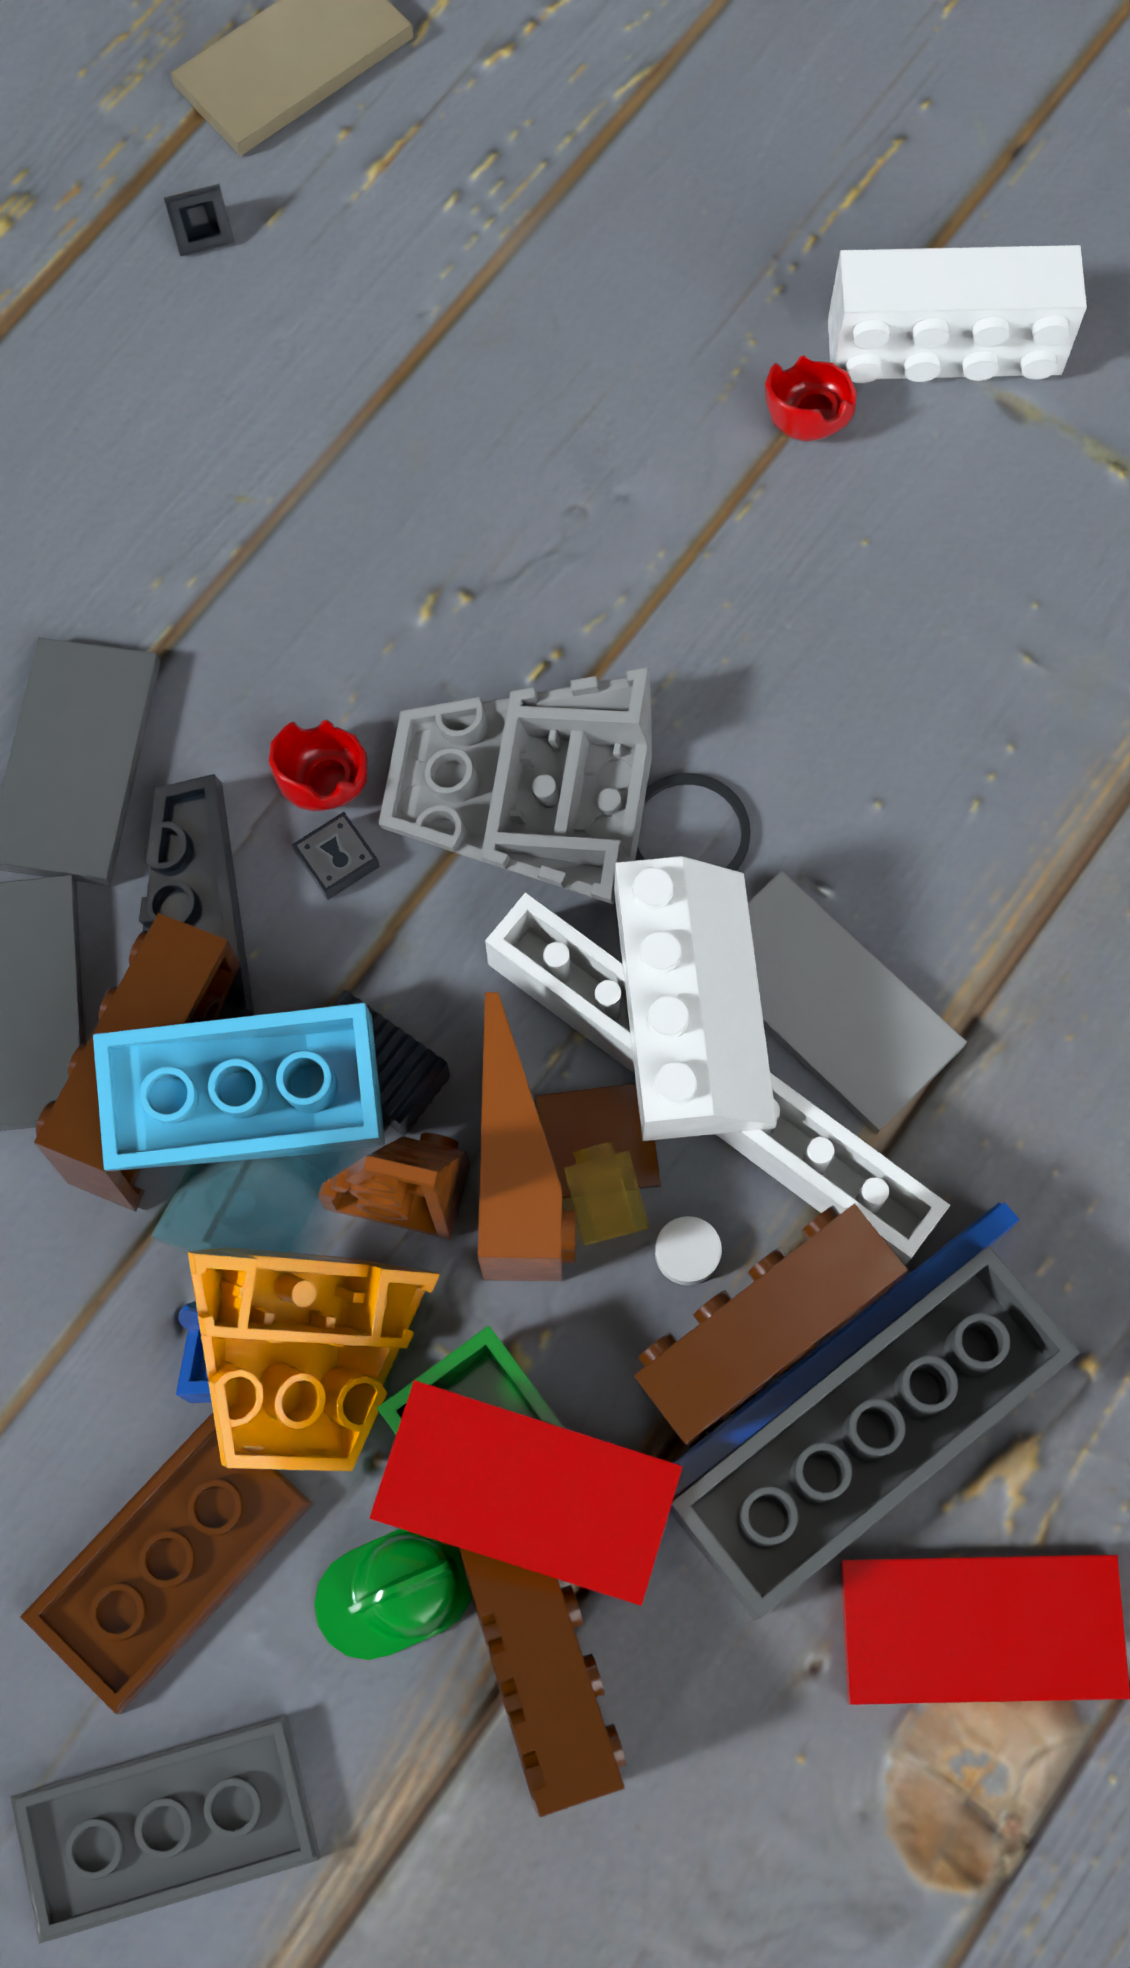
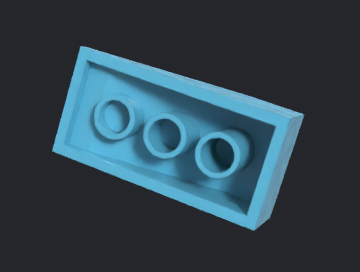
(239, 1088)

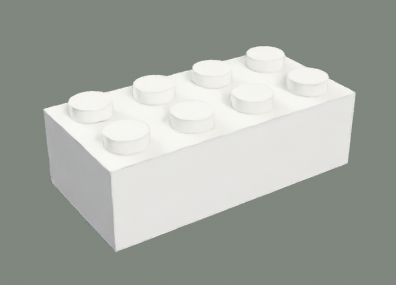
(956, 312)

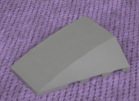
(529, 779)

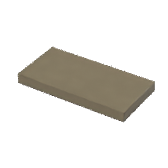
(287, 63)

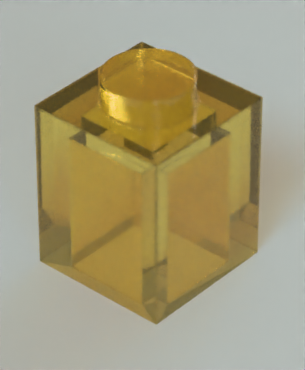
(605, 1194)

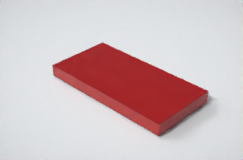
(526, 1492)
(983, 1629)

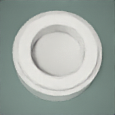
(688, 1250)

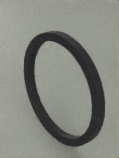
(722, 790)

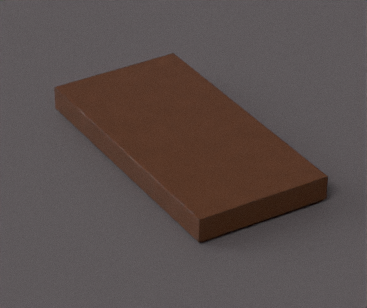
(163, 1567)

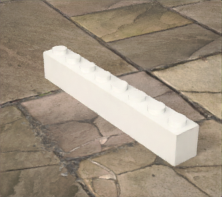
(804, 1151)

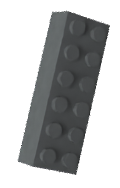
(871, 1432)

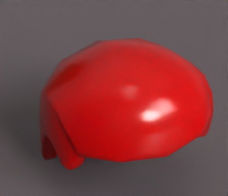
(810, 399)
(318, 766)

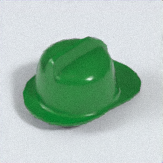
(391, 1595)

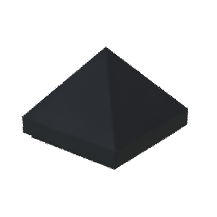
(199, 219)

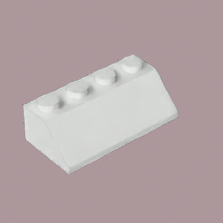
(692, 999)

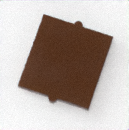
(596, 1117)

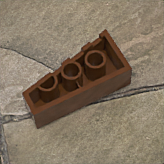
(172, 980)
(769, 1322)
(545, 1684)

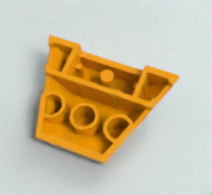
(299, 1351)

